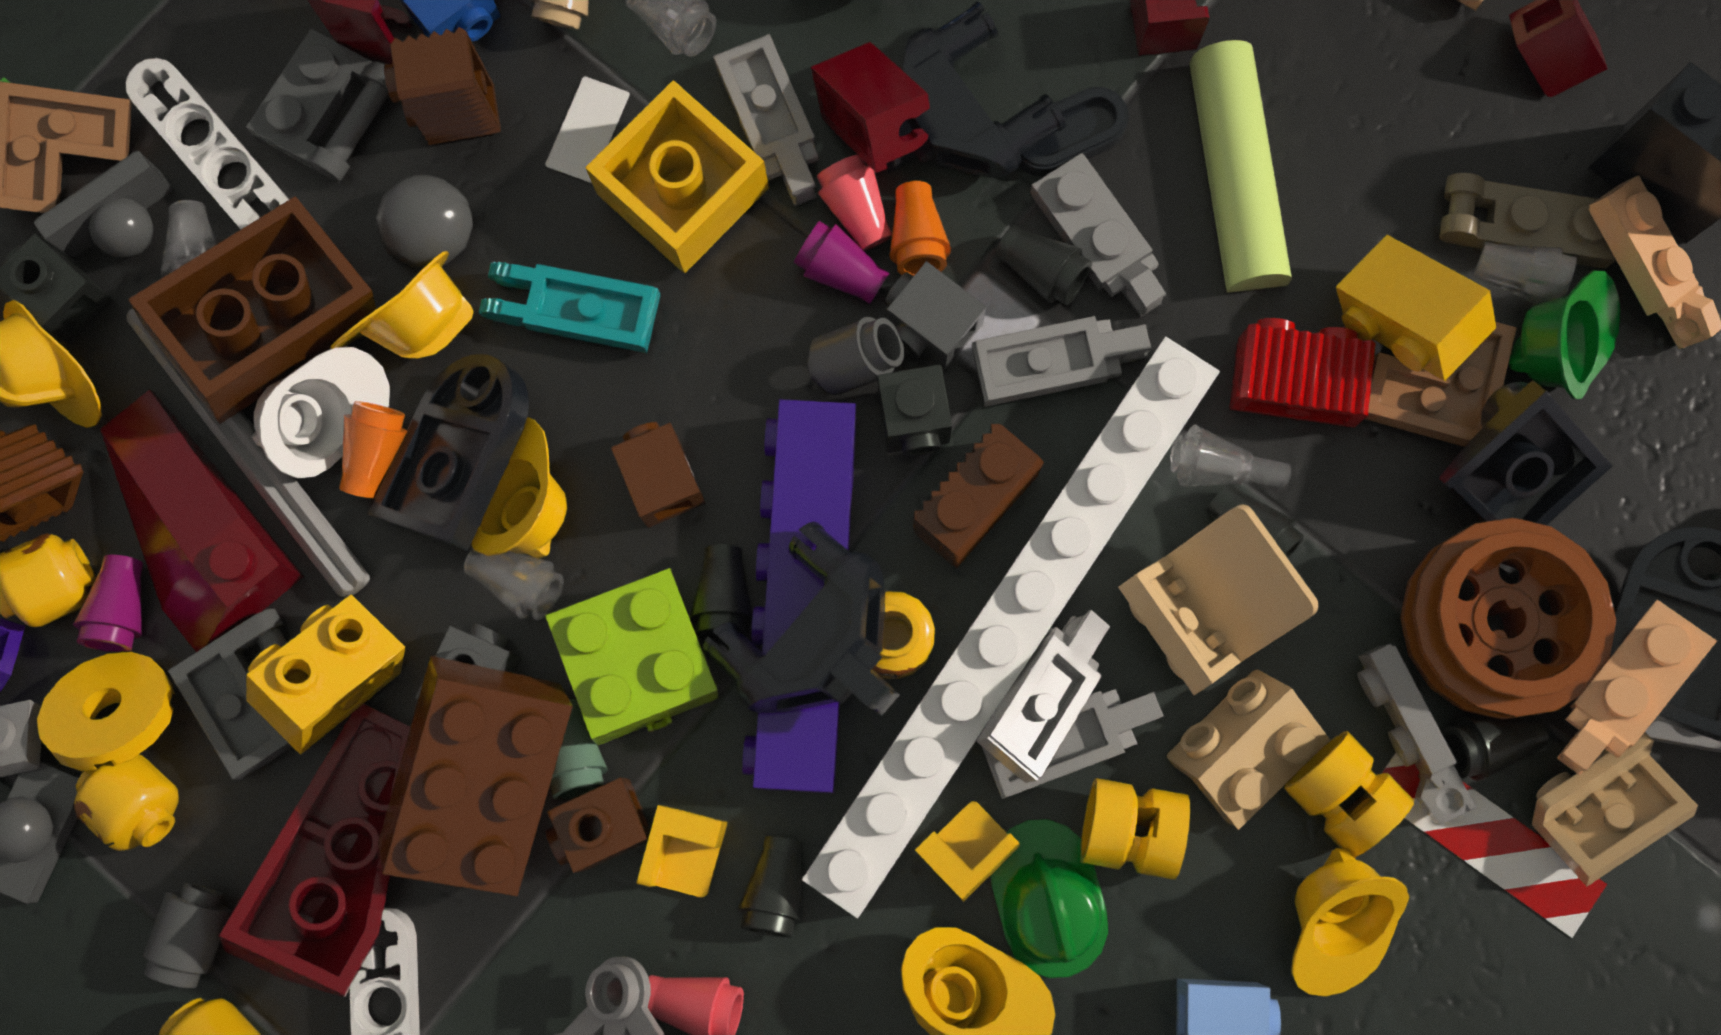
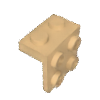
(1219, 598)

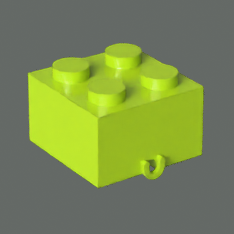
(632, 657)

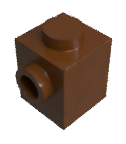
(597, 826)

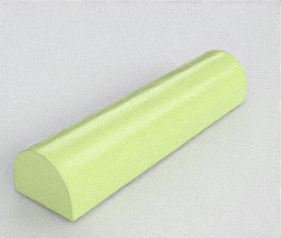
(1239, 167)

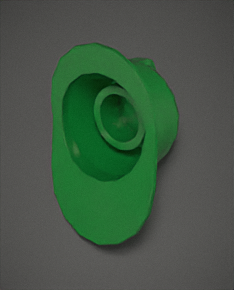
(1570, 337)
(1050, 901)

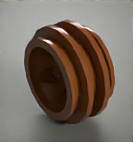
(1452, 636)

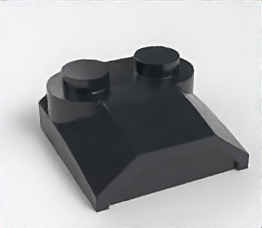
(1524, 459)

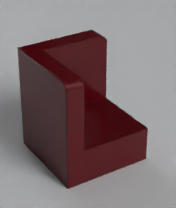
(1168, 25)
(1557, 44)

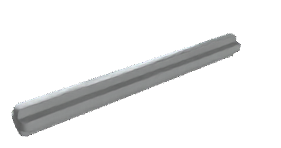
(278, 489)

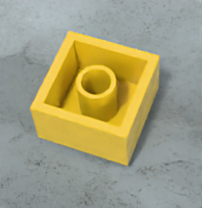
(678, 176)

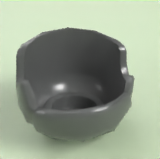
(423, 219)

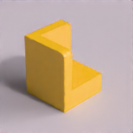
(968, 849)
(682, 851)

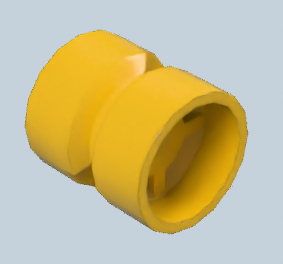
(1332, 778)
(1111, 826)

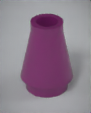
(840, 263)
(113, 606)

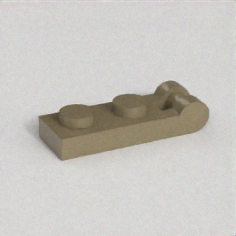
(1522, 218)

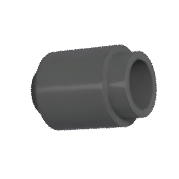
(855, 354)
(185, 936)

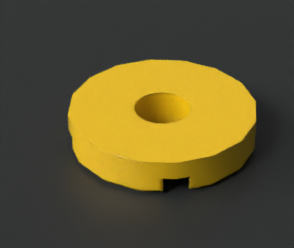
(70, 709)

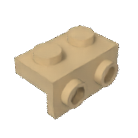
(1249, 746)
(1610, 810)

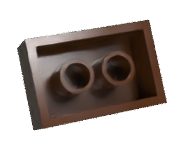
(254, 308)
(473, 777)

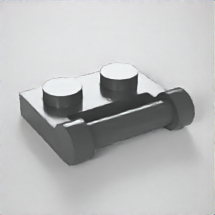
(309, 99)
(216, 693)

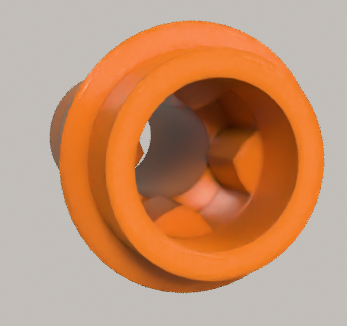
(917, 230)
(369, 446)

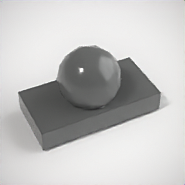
(108, 211)
(35, 829)

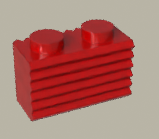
(1303, 373)

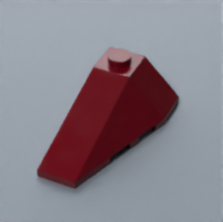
(195, 532)
(322, 882)

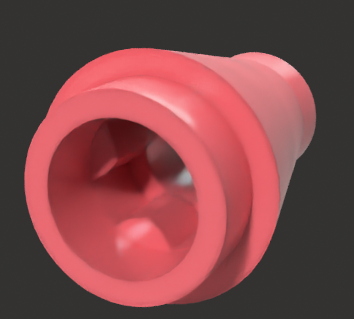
(855, 200)
(697, 1004)

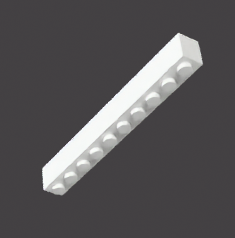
(1009, 628)

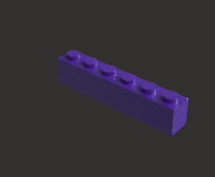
(810, 484)

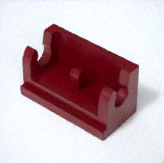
(361, 25)
(868, 101)

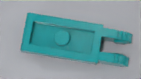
(575, 305)

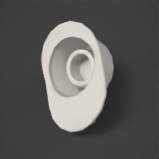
(303, 414)

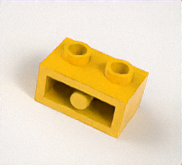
(1416, 308)
(323, 672)

